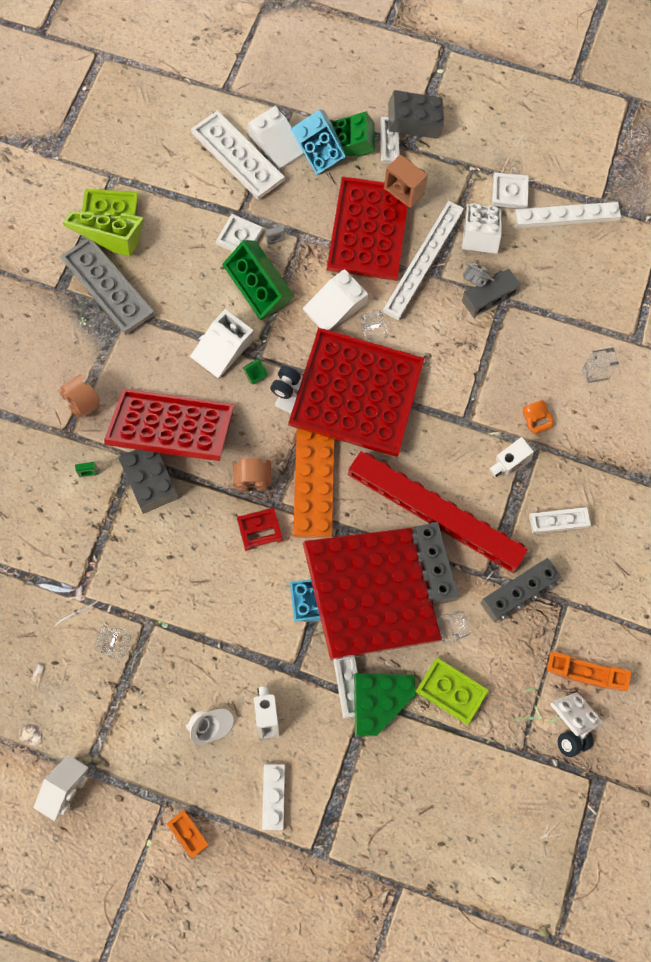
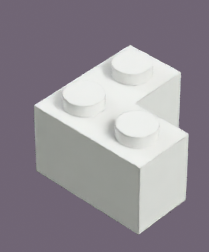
(60, 787)

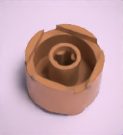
(80, 396)
(251, 474)

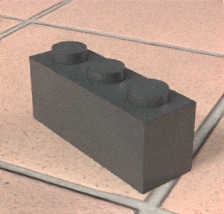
(494, 292)

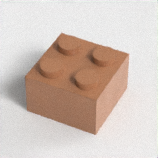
(405, 181)

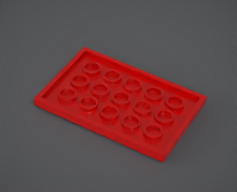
(367, 230)
(170, 425)

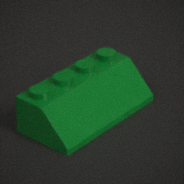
(257, 279)

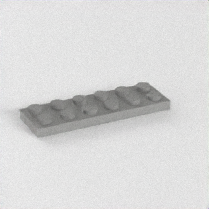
(107, 286)

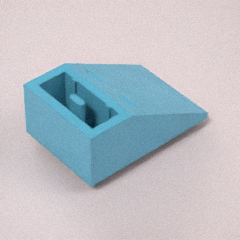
(319, 141)
(304, 601)

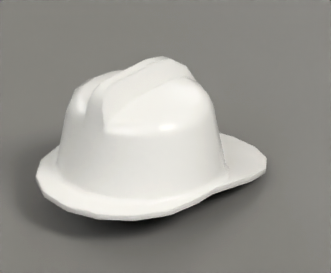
(209, 726)

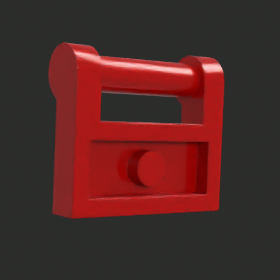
(257, 523)

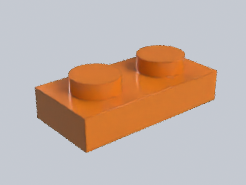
(187, 834)

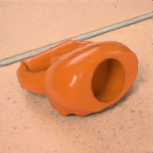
(535, 412)

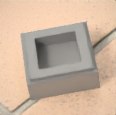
(275, 235)

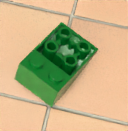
(356, 134)

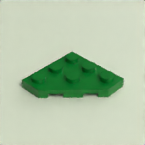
(379, 700)

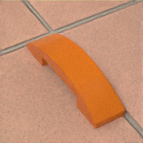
(588, 673)

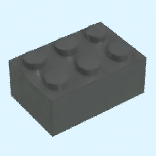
(415, 114)
(148, 479)

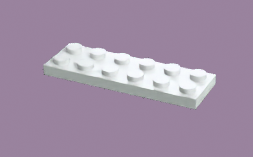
(237, 154)

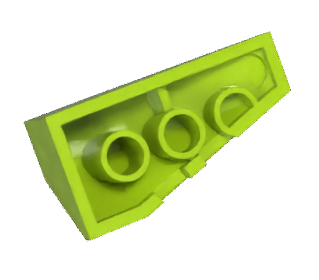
(115, 233)

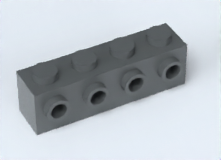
(435, 564)
(520, 590)

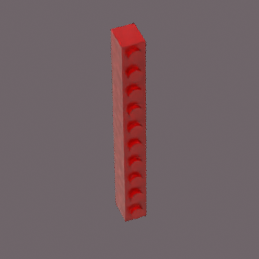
(432, 508)

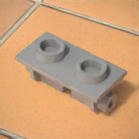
(476, 274)

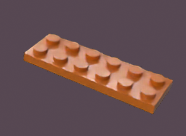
(313, 485)

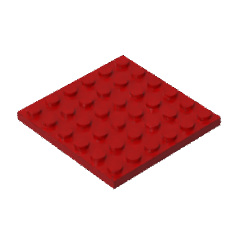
(356, 392)
(370, 593)

